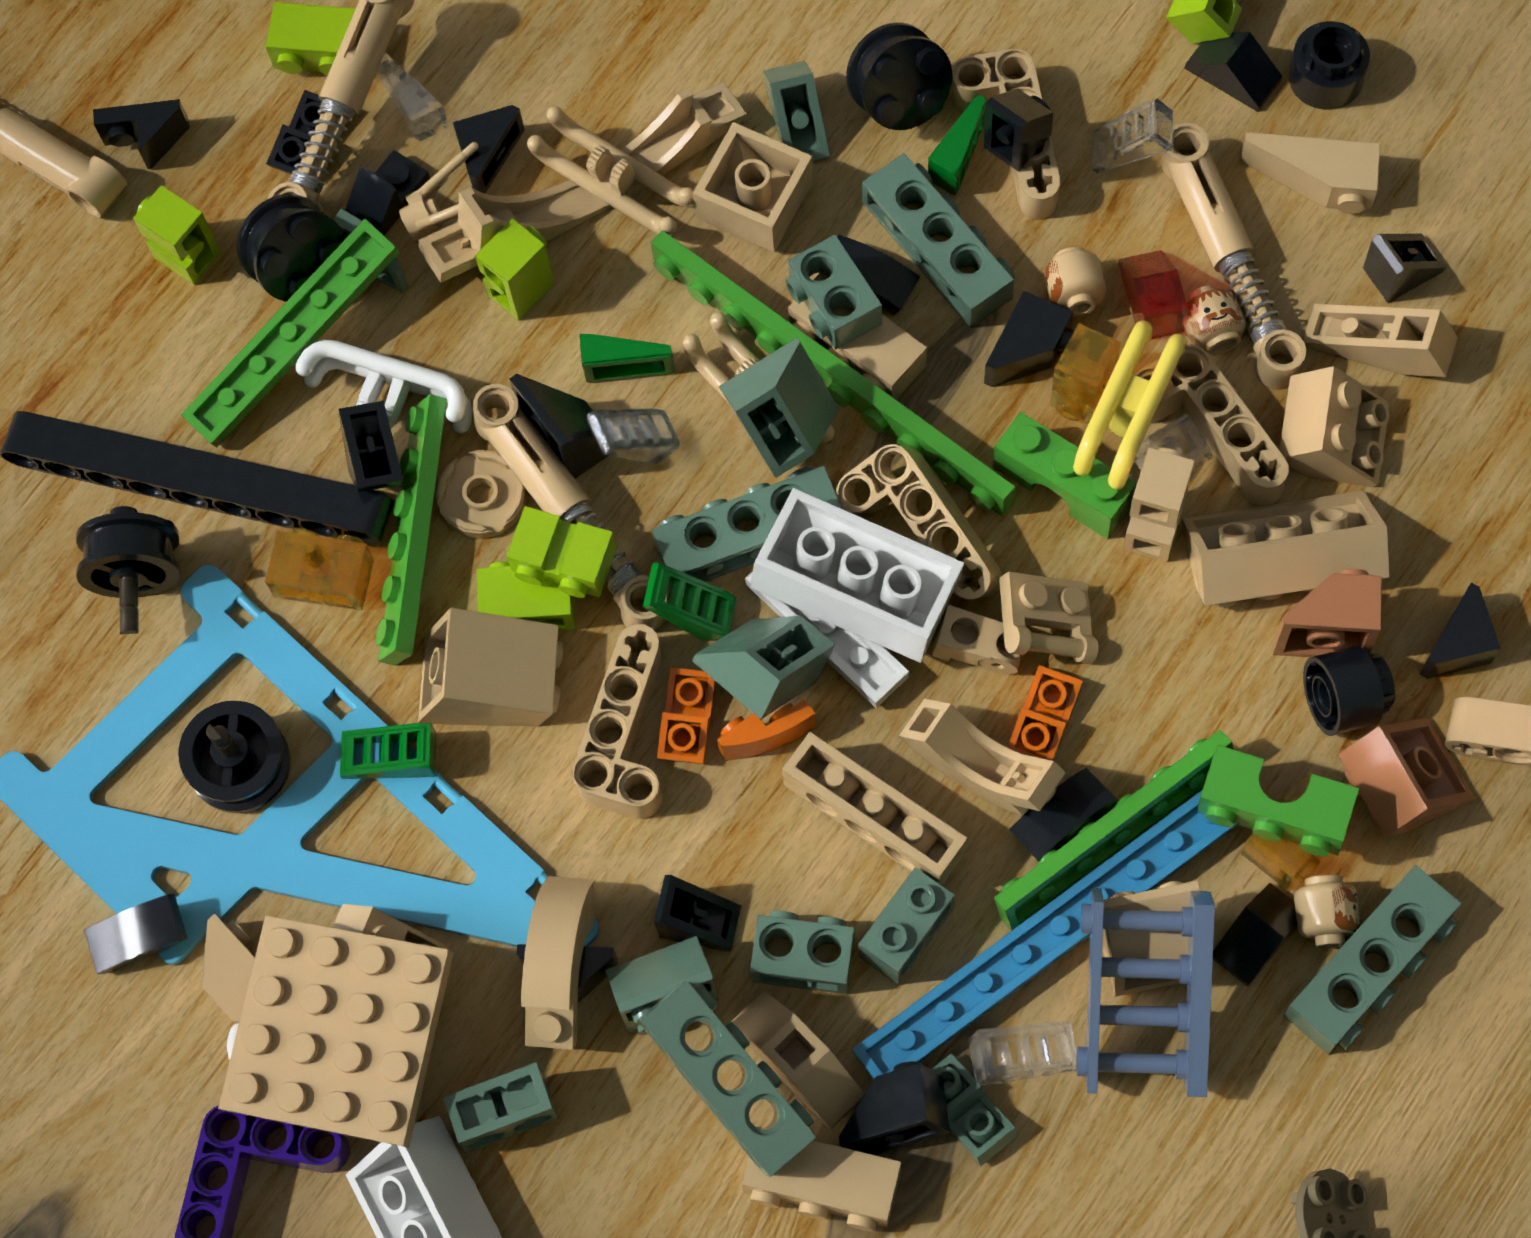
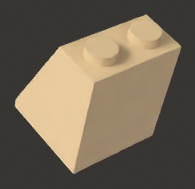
(489, 670)

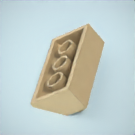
(1284, 547)

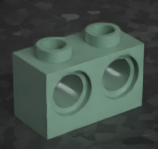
(842, 289)
(906, 925)
(800, 966)
(500, 1107)

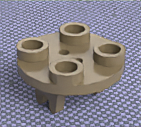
(1331, 1206)

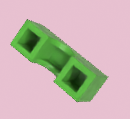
(1039, 456)
(1313, 821)

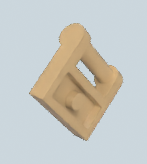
(1047, 604)

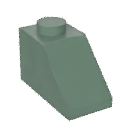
(796, 108)

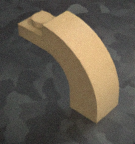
(977, 761)
(553, 959)

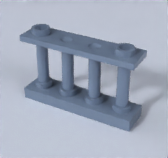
(1188, 1016)

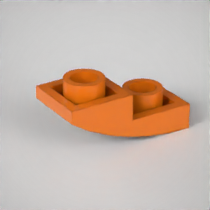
(1045, 714)
(686, 716)
(752, 737)

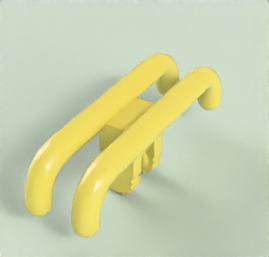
(1128, 404)

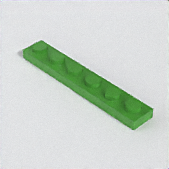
(289, 332)
(409, 542)
(1110, 834)

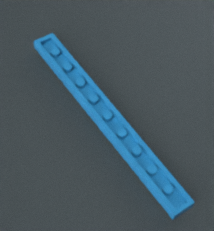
(1035, 942)

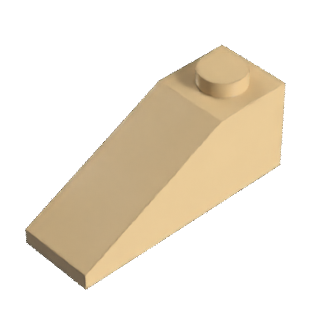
(1324, 170)
(1384, 337)

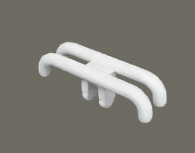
(383, 370)

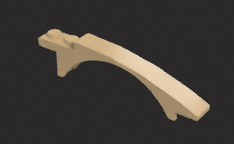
(674, 137)

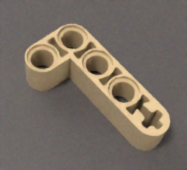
(990, 73)
(1220, 427)
(929, 527)
(626, 717)
(1490, 730)

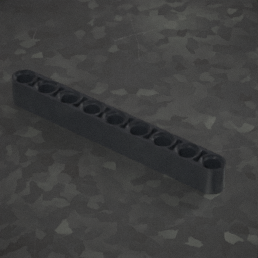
(195, 478)

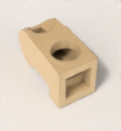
(974, 641)

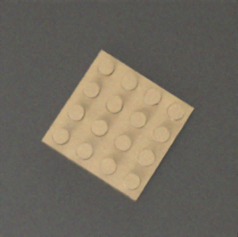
(336, 1031)

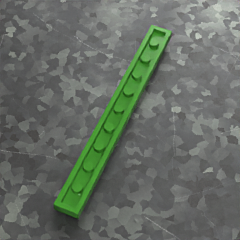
(844, 383)

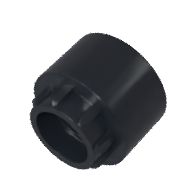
(1328, 65)
(1348, 689)

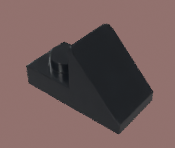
(152, 125)
(383, 193)

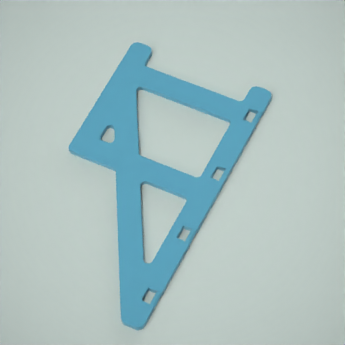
(123, 849)

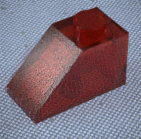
(1155, 292)

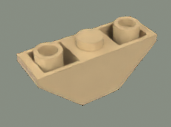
(227, 966)
(799, 1059)

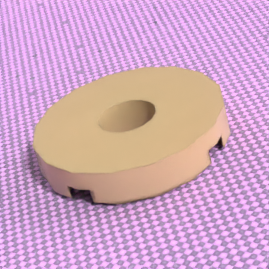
(485, 518)

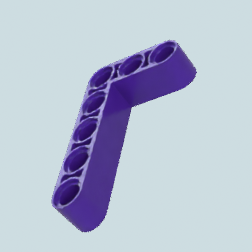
(236, 1157)

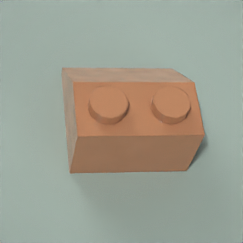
(1333, 616)
(1405, 776)

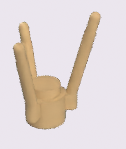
(424, 216)

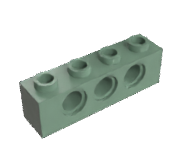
(970, 295)
(719, 519)
(1415, 899)
(767, 1147)

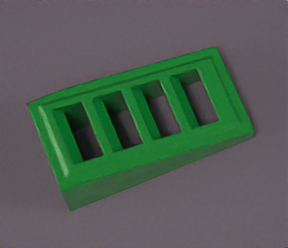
(953, 154)
(620, 358)
(714, 609)
(421, 766)

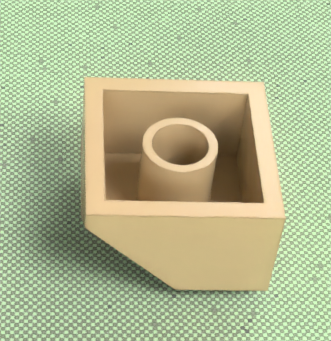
(753, 186)

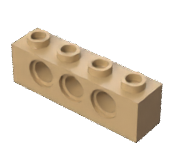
(873, 809)

